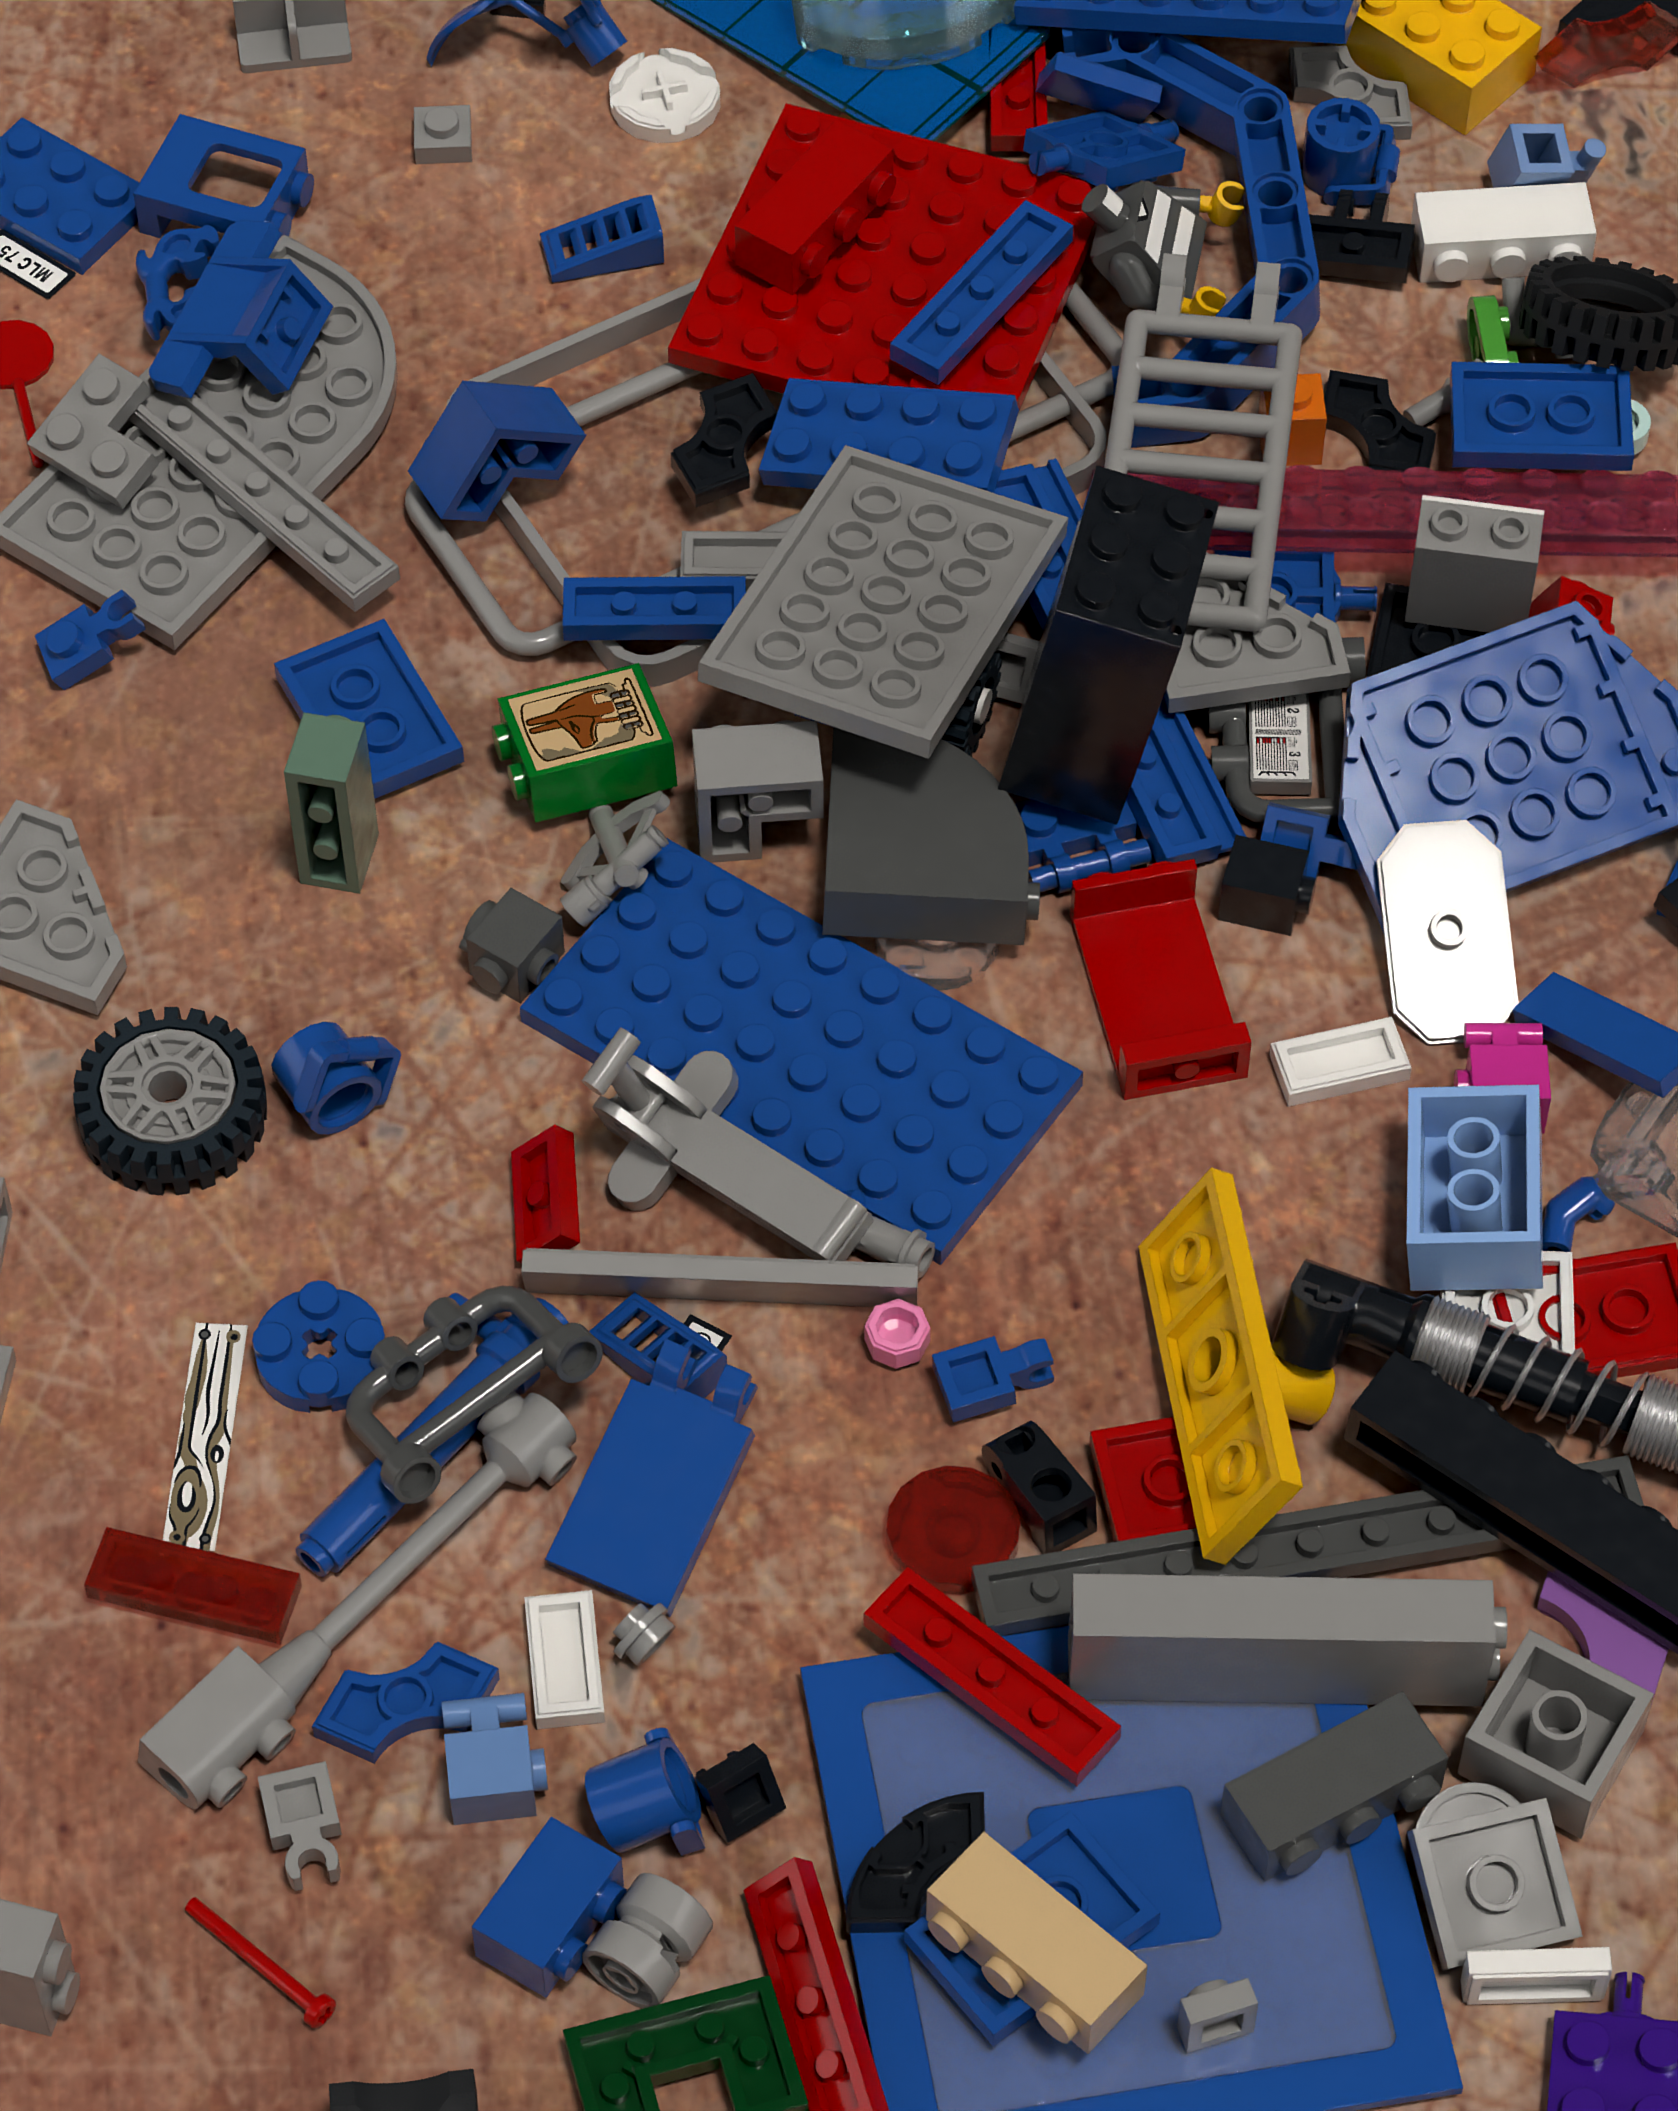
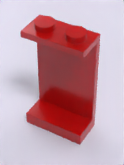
(1156, 980)

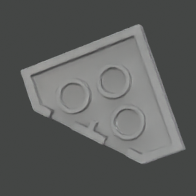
(1238, 666)
(53, 913)

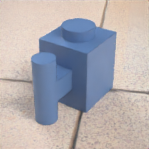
(1541, 156)
(491, 1766)

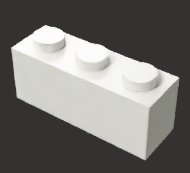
(1499, 230)

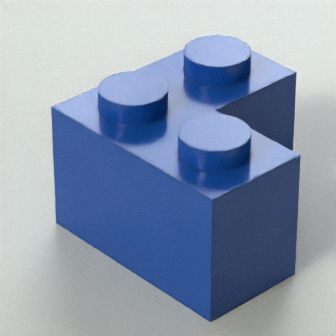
(488, 440)

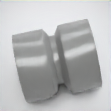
(654, 1931)

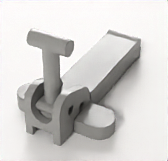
(680, 1131)

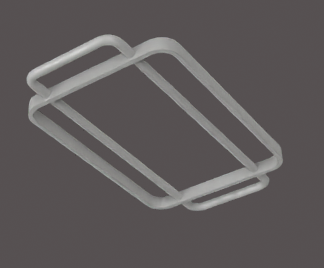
(637, 323)

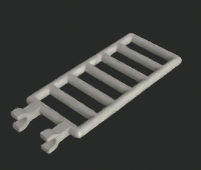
(1273, 427)

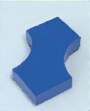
(376, 1710)

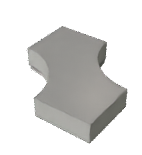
(1330, 73)

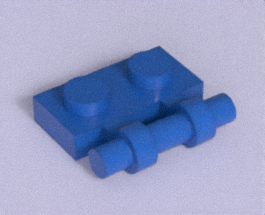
(1058, 833)

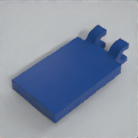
(656, 1483)

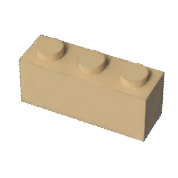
(1034, 1944)

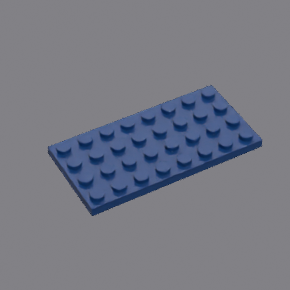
(830, 1045)

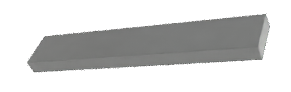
(267, 496)
(718, 1277)

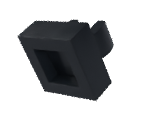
(740, 1792)

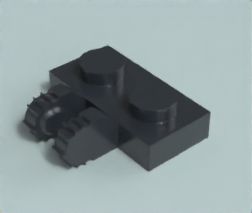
(1363, 247)

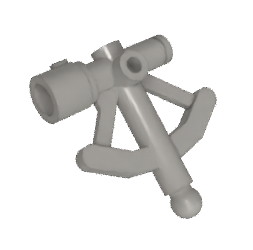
(591, 885)

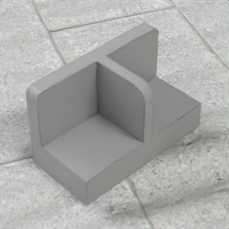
(291, 34)

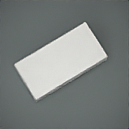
(1340, 1061)
(564, 1659)
(1535, 1975)

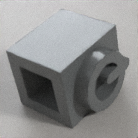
(513, 944)

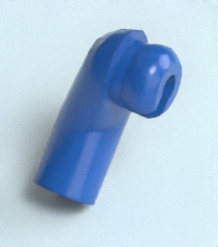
(1570, 1206)

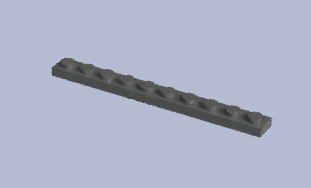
(1305, 1543)

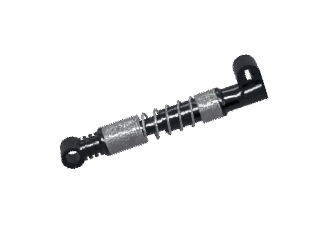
(1338, 1309)

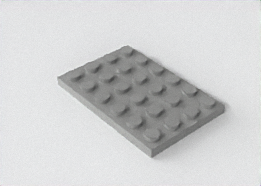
(884, 601)

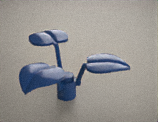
(588, 28)

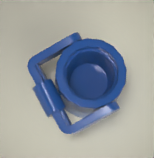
(1343, 151)
(330, 1077)
(646, 1796)

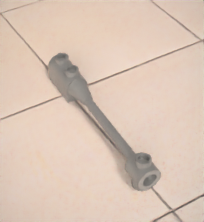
(248, 1704)

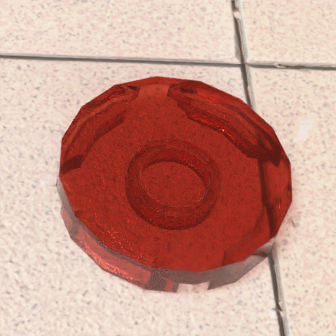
(952, 1522)

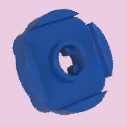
(311, 1316)

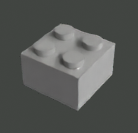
(1556, 1731)

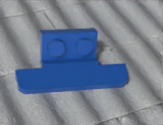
(245, 309)

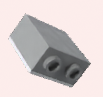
(1473, 564)

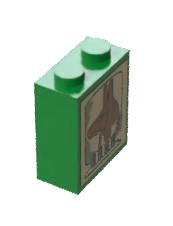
(585, 743)

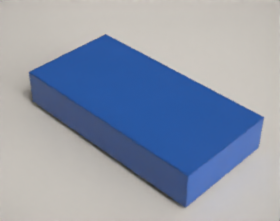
(1099, 87)

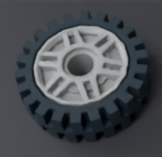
(157, 1142)

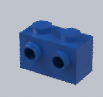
(549, 1908)

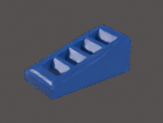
(631, 221)
(641, 1364)

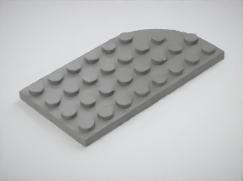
(176, 539)

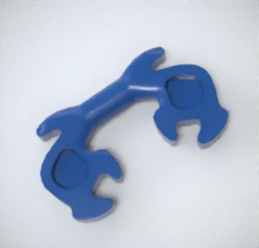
(176, 252)

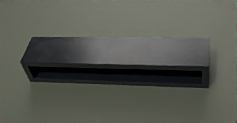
(1522, 1492)

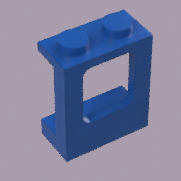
(167, 184)

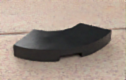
(914, 1854)

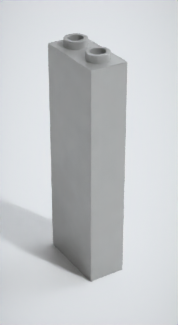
(1283, 1639)

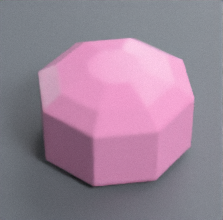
(897, 1333)

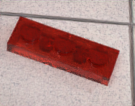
(193, 1585)

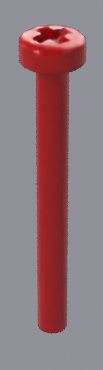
(317, 2009)

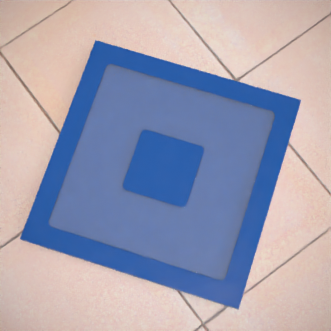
(1329, 1952)

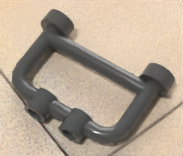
(1232, 759)
(407, 1465)

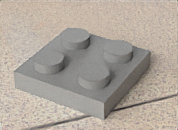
(1494, 1882)

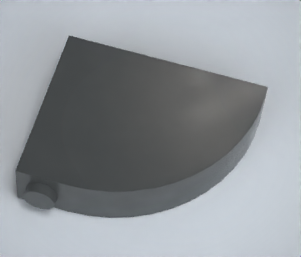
(923, 848)

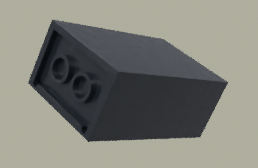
(1109, 644)

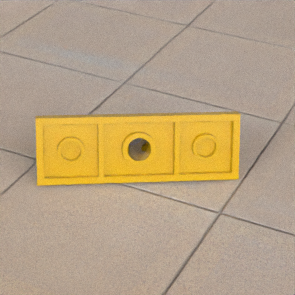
(1220, 1369)

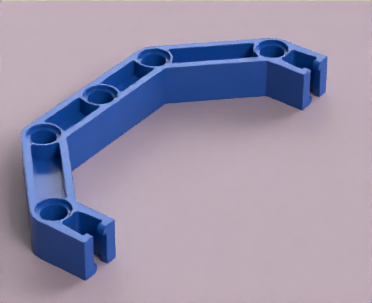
(1257, 128)

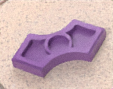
(1604, 1635)

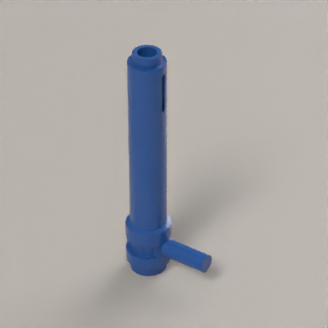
(366, 1502)

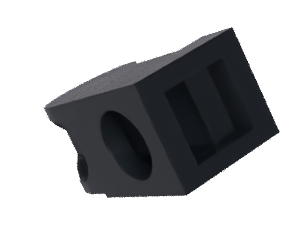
(1044, 1487)

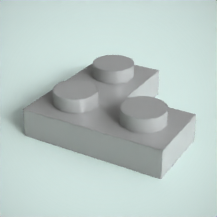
(84, 435)

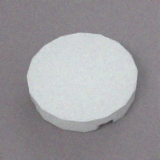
(664, 96)

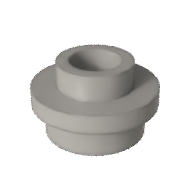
(642, 1632)

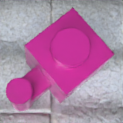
(1507, 1057)

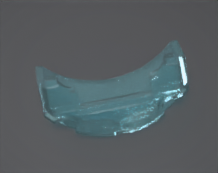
(897, 31)

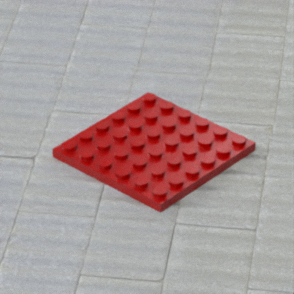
(876, 283)

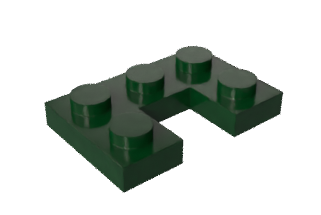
(722, 2029)

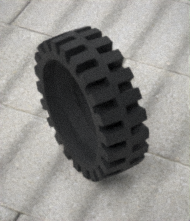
(1602, 312)

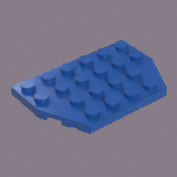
(1525, 734)

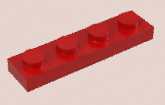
(992, 1676)
(814, 1990)

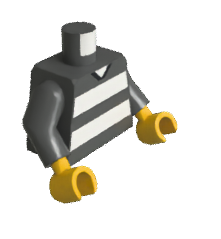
(1155, 220)

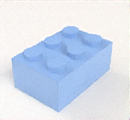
(1474, 1188)

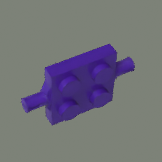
(1614, 2057)

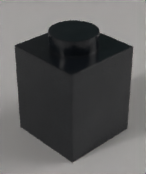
(1266, 886)

